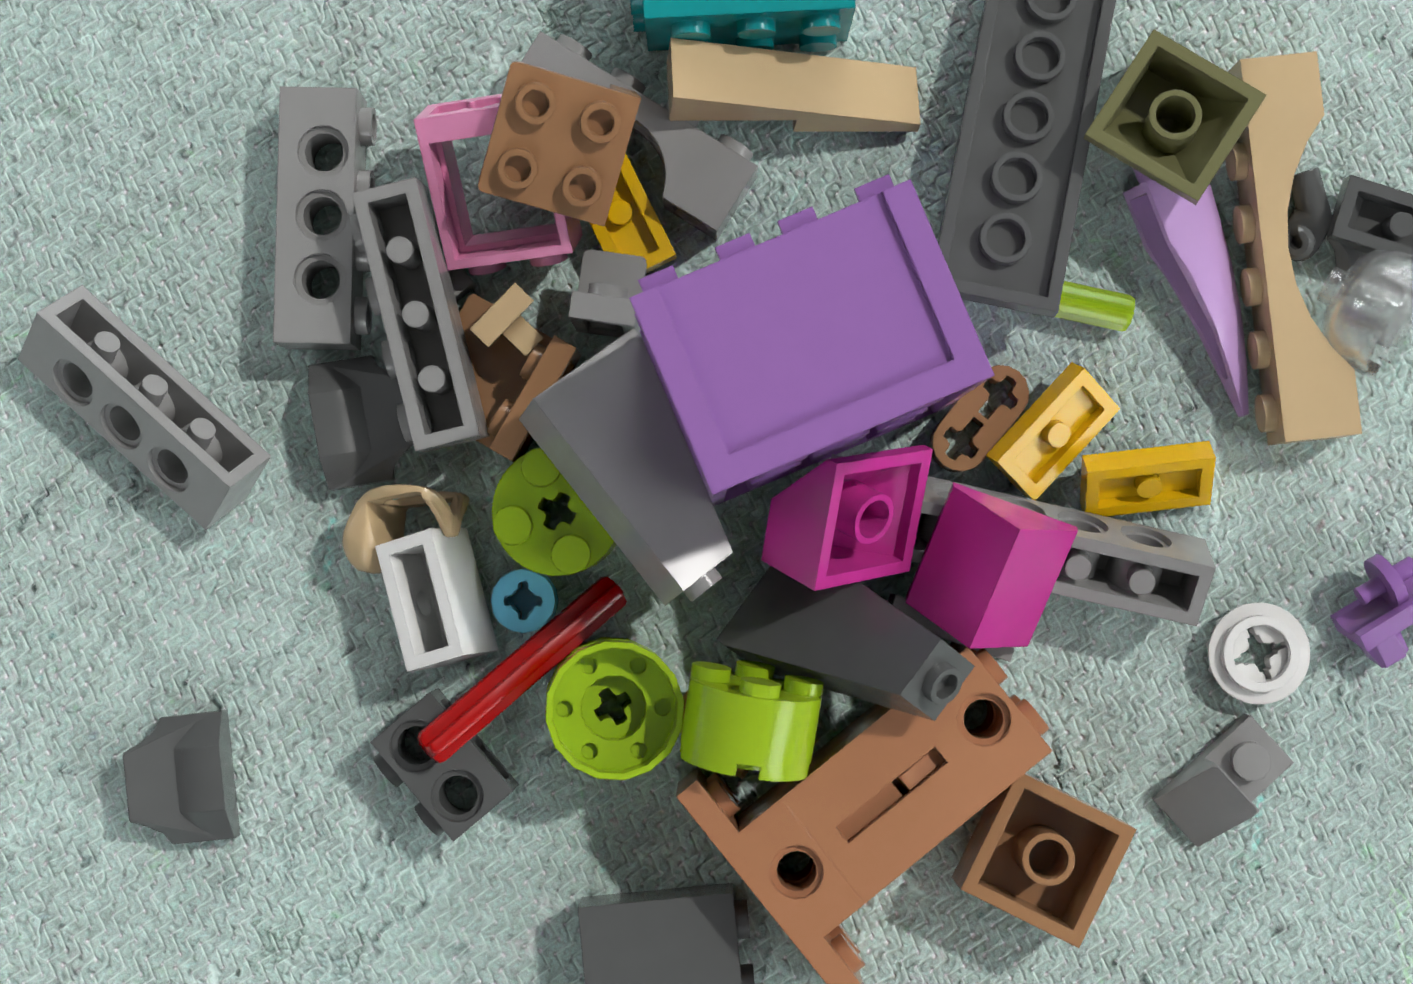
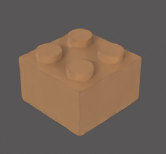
(1044, 857)

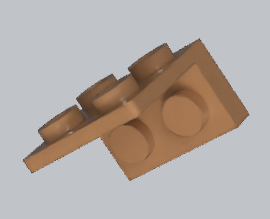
(558, 142)
(511, 380)

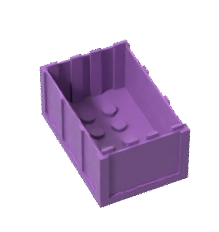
(810, 339)

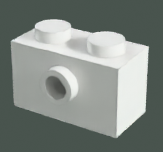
(436, 599)

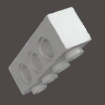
(306, 124)
(143, 406)

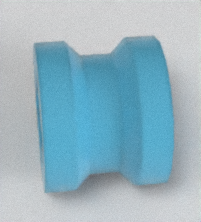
(535, 600)

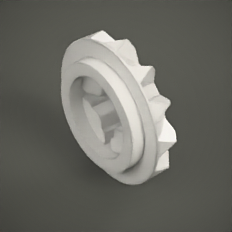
(1283, 667)

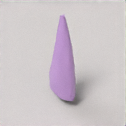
(1196, 261)

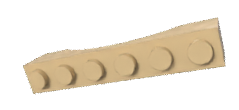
(1303, 380)

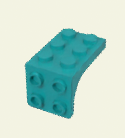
(746, 23)

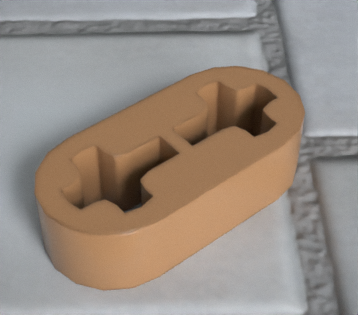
(990, 428)

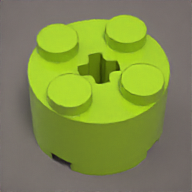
(525, 528)
(750, 720)

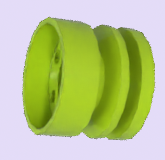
(599, 743)

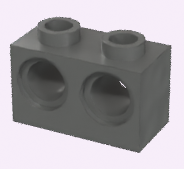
(429, 779)

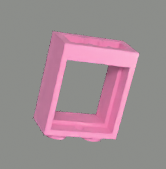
(488, 251)

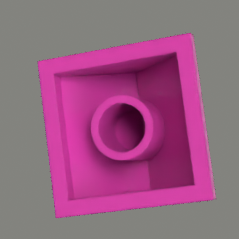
(989, 569)

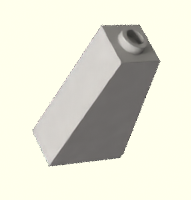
(632, 468)

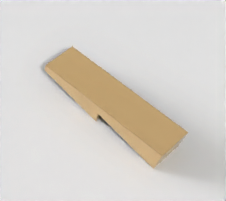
(812, 90)

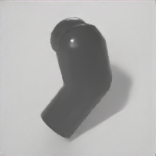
(1310, 217)

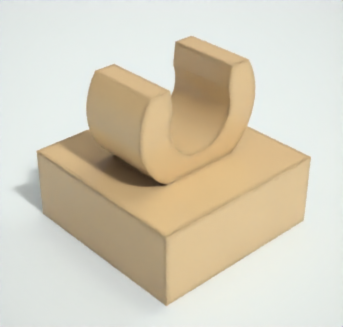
(506, 319)

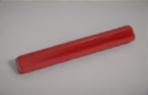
(521, 669)

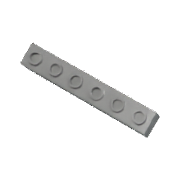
(1109, 558)

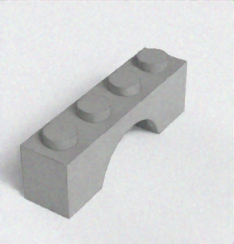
(703, 175)

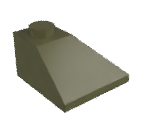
(1174, 116)

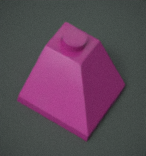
(849, 518)

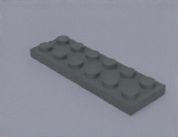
(1023, 150)

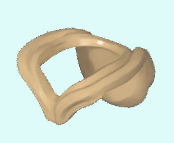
(381, 519)

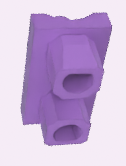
(1380, 611)

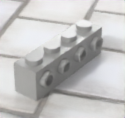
(419, 315)

